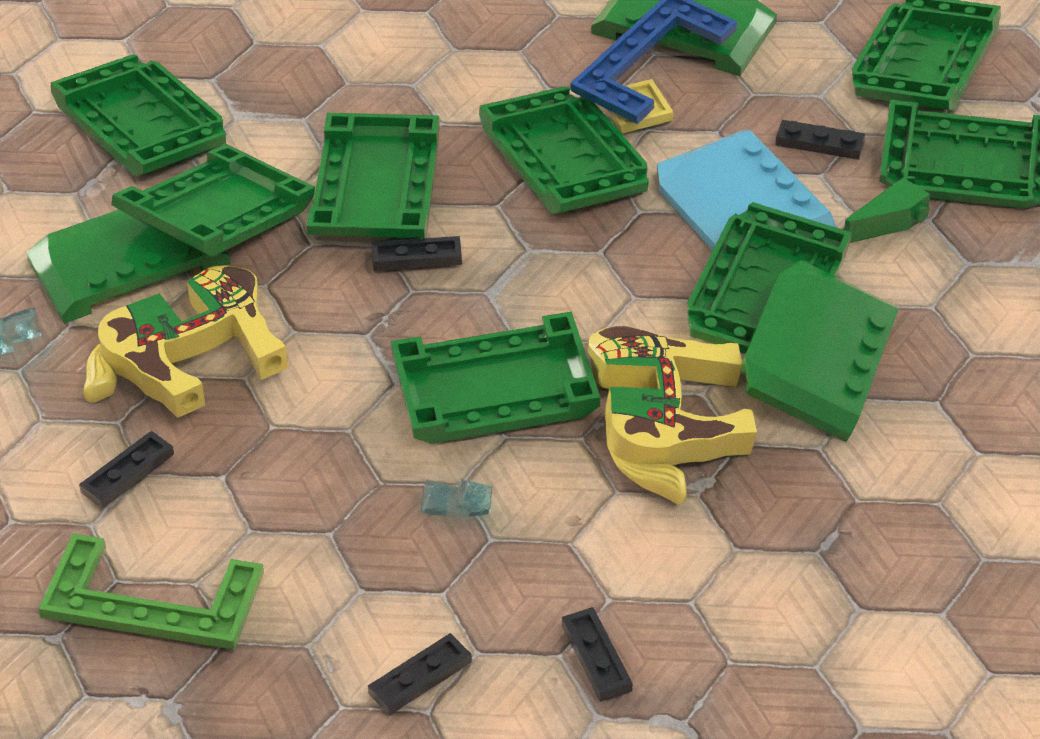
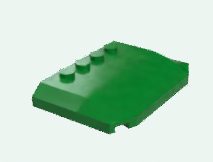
(925, 51)
(732, 56)
(139, 113)
(564, 149)
(963, 156)
(108, 259)
(747, 263)
(817, 348)

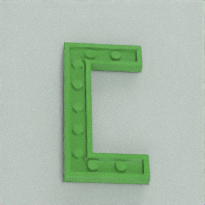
(219, 627)

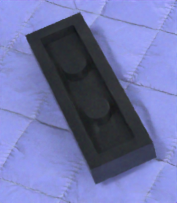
(820, 139)
(416, 253)
(126, 469)
(597, 654)
(419, 674)

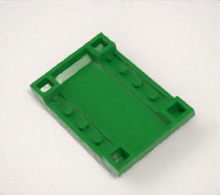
(375, 175)
(218, 201)
(495, 380)

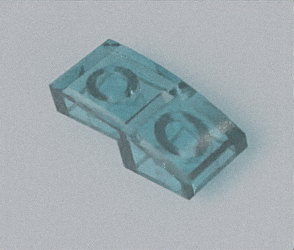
(18, 328)
(462, 501)

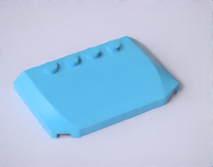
(726, 177)

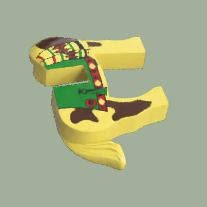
(149, 337)
(644, 403)

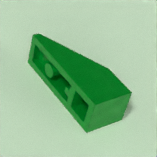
(889, 212)

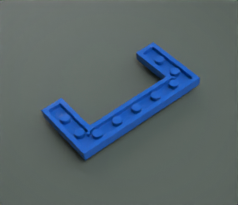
(599, 79)

